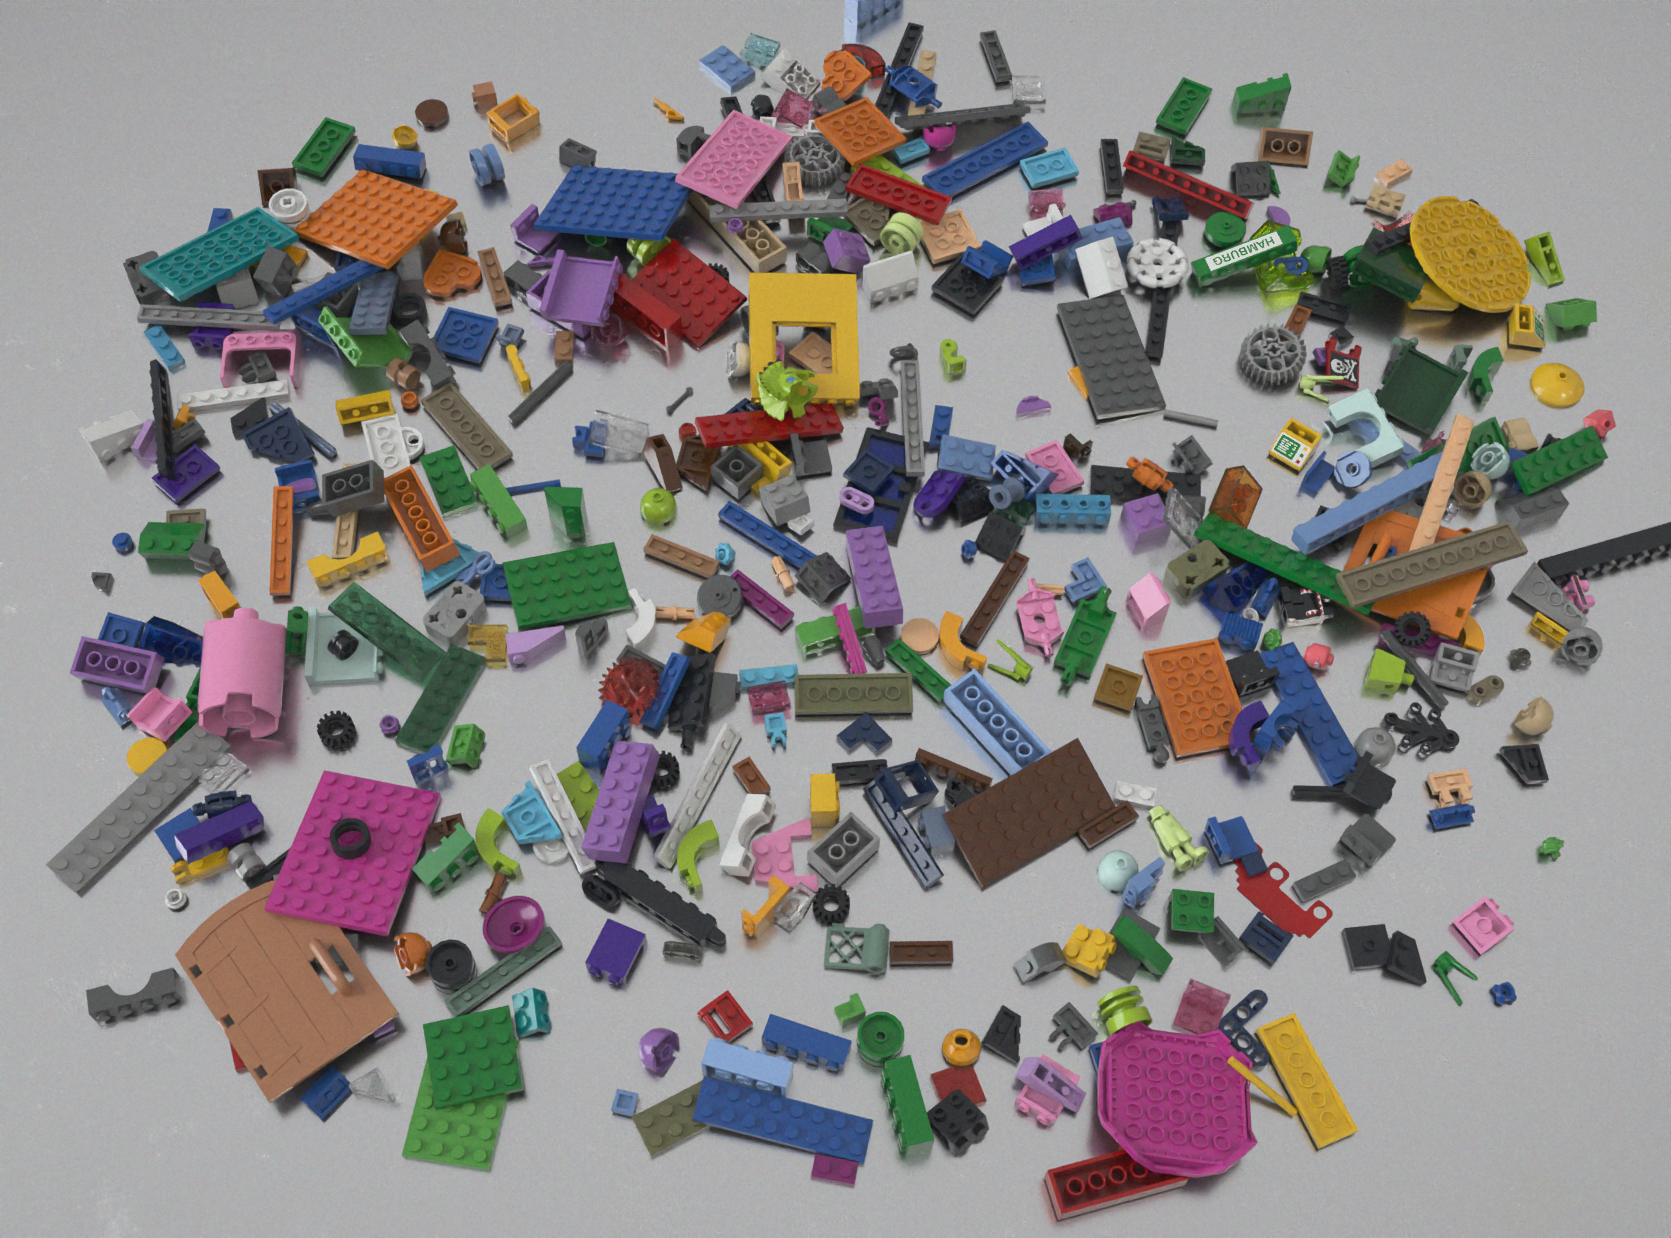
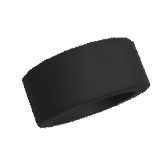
(408, 299)
(347, 825)

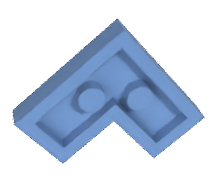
(1088, 581)

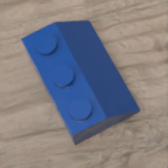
(308, 321)

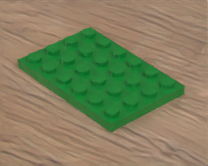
(566, 585)

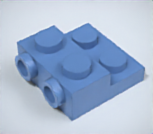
(1141, 884)

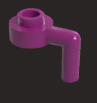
(873, 409)

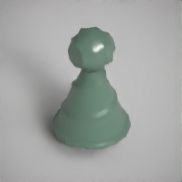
(1403, 342)

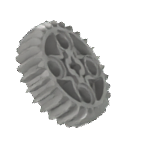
(815, 159)
(1273, 353)

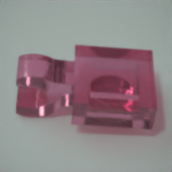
(1429, 444)

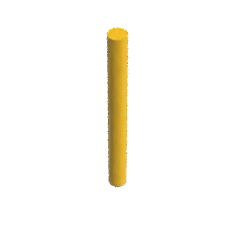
(1232, 1061)

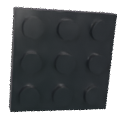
(966, 286)

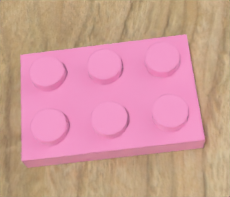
(1055, 459)

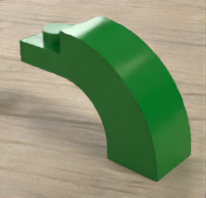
(1486, 362)

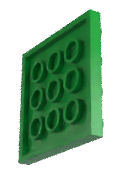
(472, 1057)

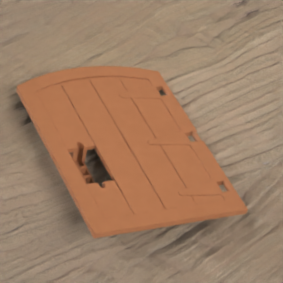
(263, 979)

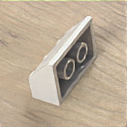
(1101, 268)
(890, 277)

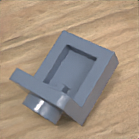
(510, 335)

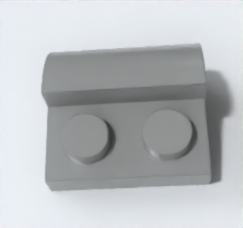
(1454, 667)

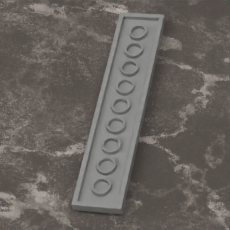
(136, 808)

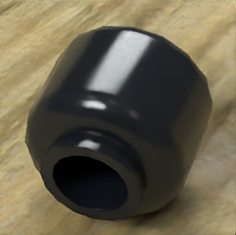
(762, 106)

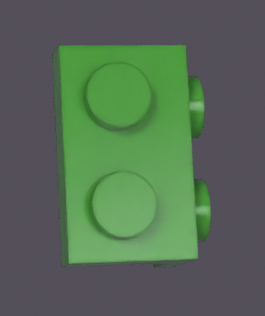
(1343, 168)

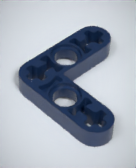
(1238, 1024)

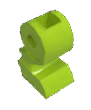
(951, 361)

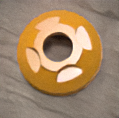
(961, 1054)

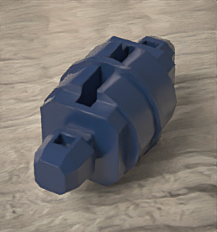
(220, 803)

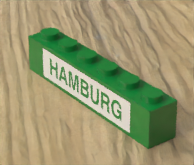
(1244, 256)

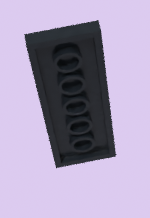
(1124, 487)

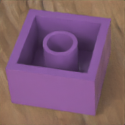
(846, 251)
(1144, 519)

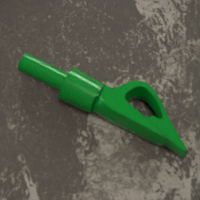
(1273, 181)

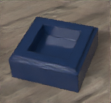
(1254, 864)

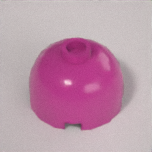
(939, 136)

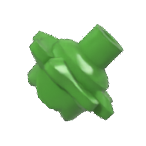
(1272, 639)
(1552, 845)

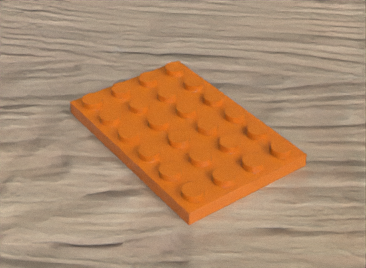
(1194, 695)

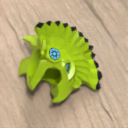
(780, 389)

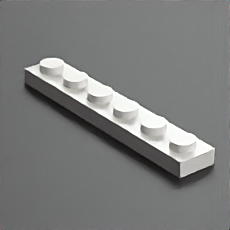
(234, 395)
(562, 812)

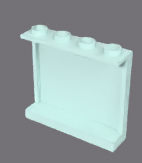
(325, 667)

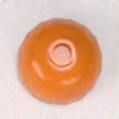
(412, 952)

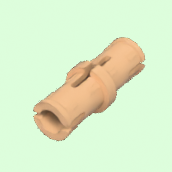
(675, 612)

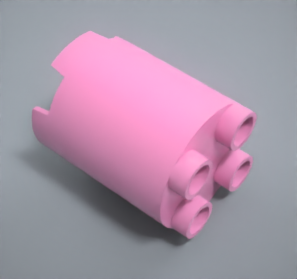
(241, 674)

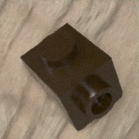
(1075, 448)

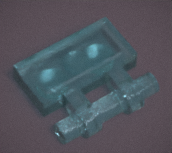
(762, 45)

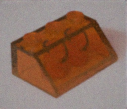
(1236, 496)

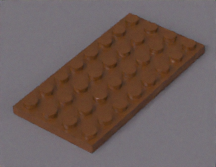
(1028, 812)

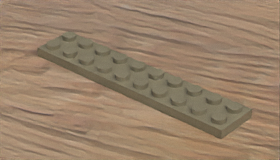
(1431, 564)

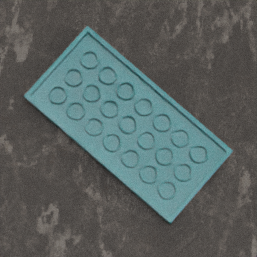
(218, 254)

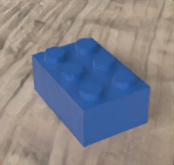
(598, 742)

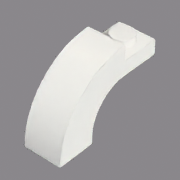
(644, 629)

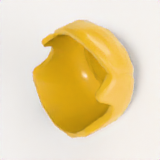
(404, 137)

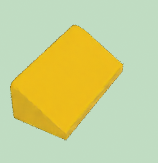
(1549, 627)

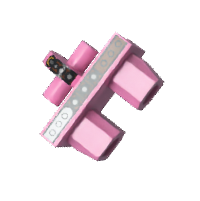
(1575, 592)

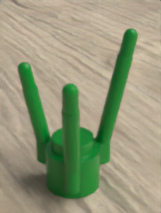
(1447, 963)

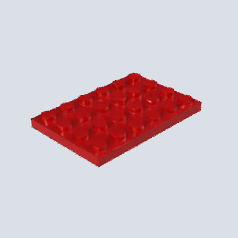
(690, 289)

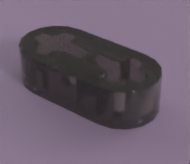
(682, 950)

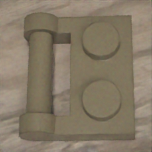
(1152, 146)

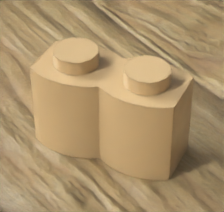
(1519, 435)

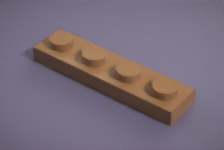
(494, 277)
(681, 556)

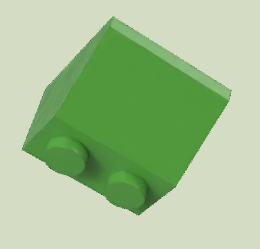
(1573, 312)

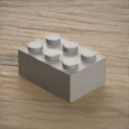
(843, 849)

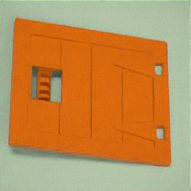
(1436, 601)

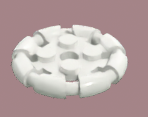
(1160, 254)

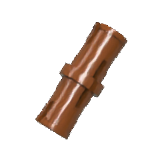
(493, 894)

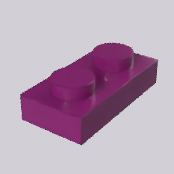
(834, 1170)

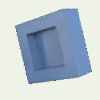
(624, 1102)

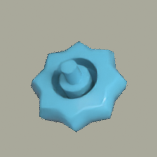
(724, 553)

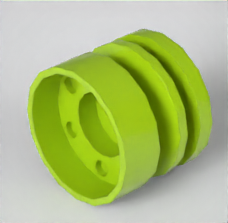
(1123, 1008)

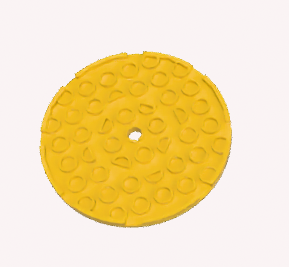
(1470, 254)

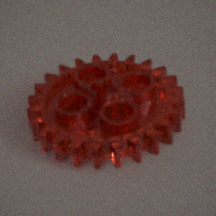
(644, 675)

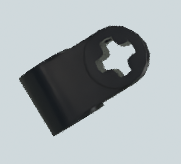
(957, 794)

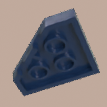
(279, 437)

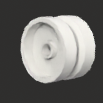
(289, 207)

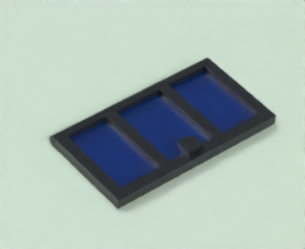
(893, 497)

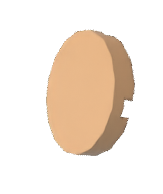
(920, 635)

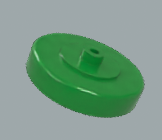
(1225, 229)

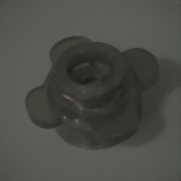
(1524, 654)

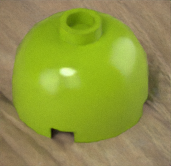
(658, 506)

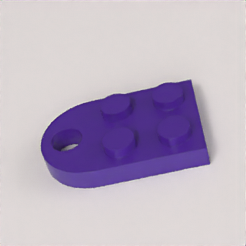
(937, 493)

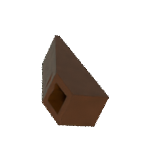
(662, 461)

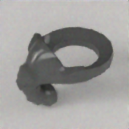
(905, 351)

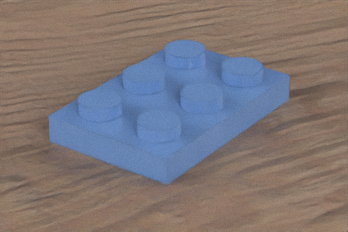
(727, 67)
(966, 457)

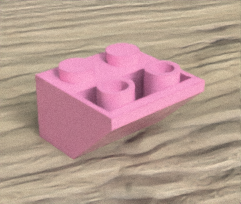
(1149, 600)

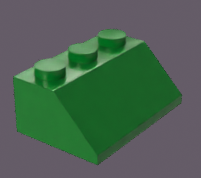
(567, 510)
(169, 540)

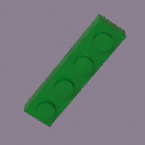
(920, 670)

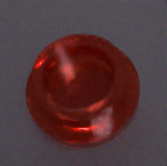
(687, 429)

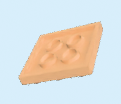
(948, 237)

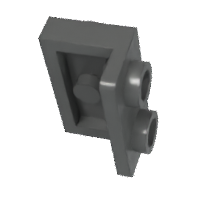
(1193, 455)

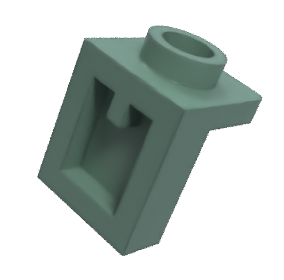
(1459, 356)

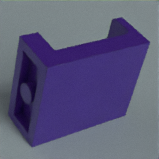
(211, 336)
(615, 951)

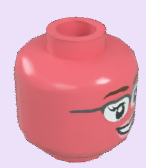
(1318, 656)

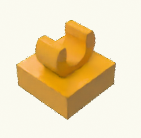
(182, 417)

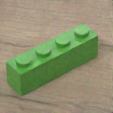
(498, 500)
(824, 633)

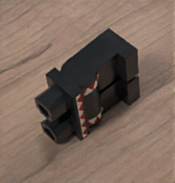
(1303, 607)

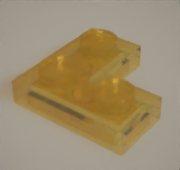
(493, 637)

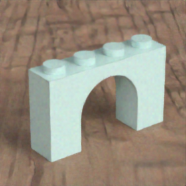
(1364, 406)

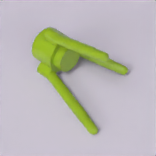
(1022, 668)

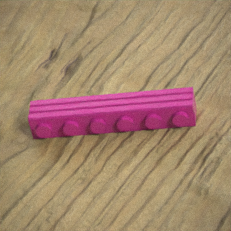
(849, 639)

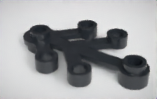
(1423, 730)

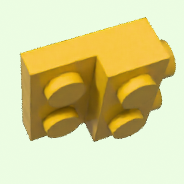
(1089, 949)

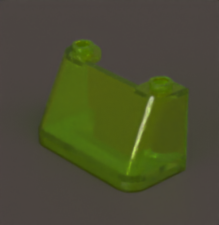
(1277, 277)

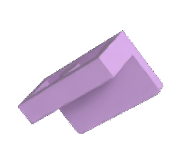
(145, 445)

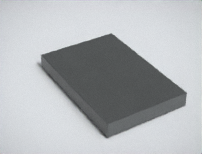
(1122, 961)

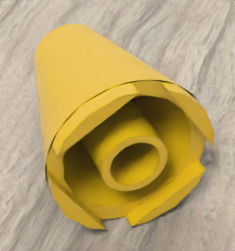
(1433, 299)

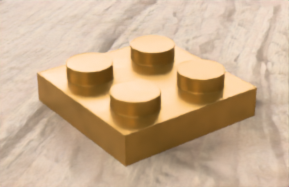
(1118, 687)

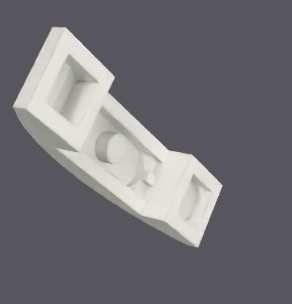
(790, 128)

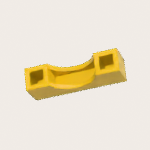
(328, 570)

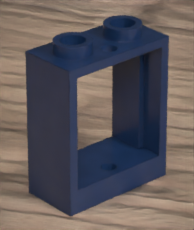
(895, 794)

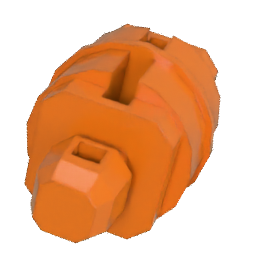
(1149, 474)

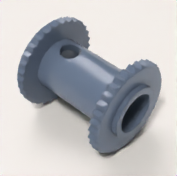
(1010, 491)

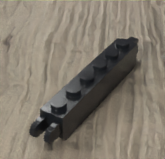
(662, 904)

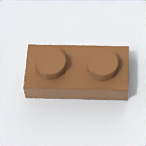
(564, 347)

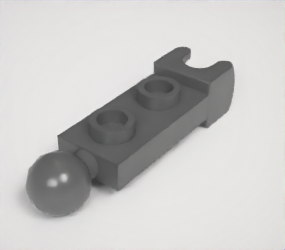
(1153, 727)

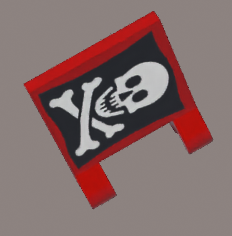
(1343, 364)

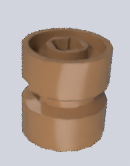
(403, 373)

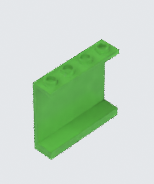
(365, 349)

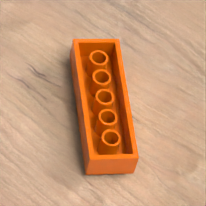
(419, 518)

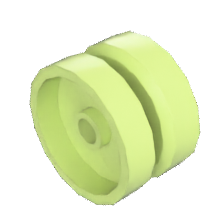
(901, 234)

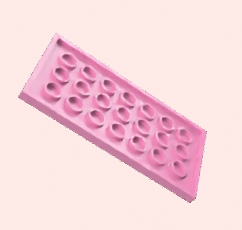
(734, 159)

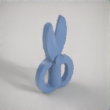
(470, 573)

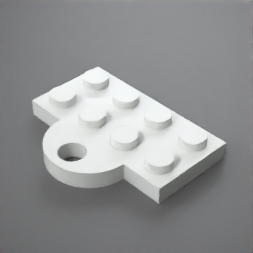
(390, 443)

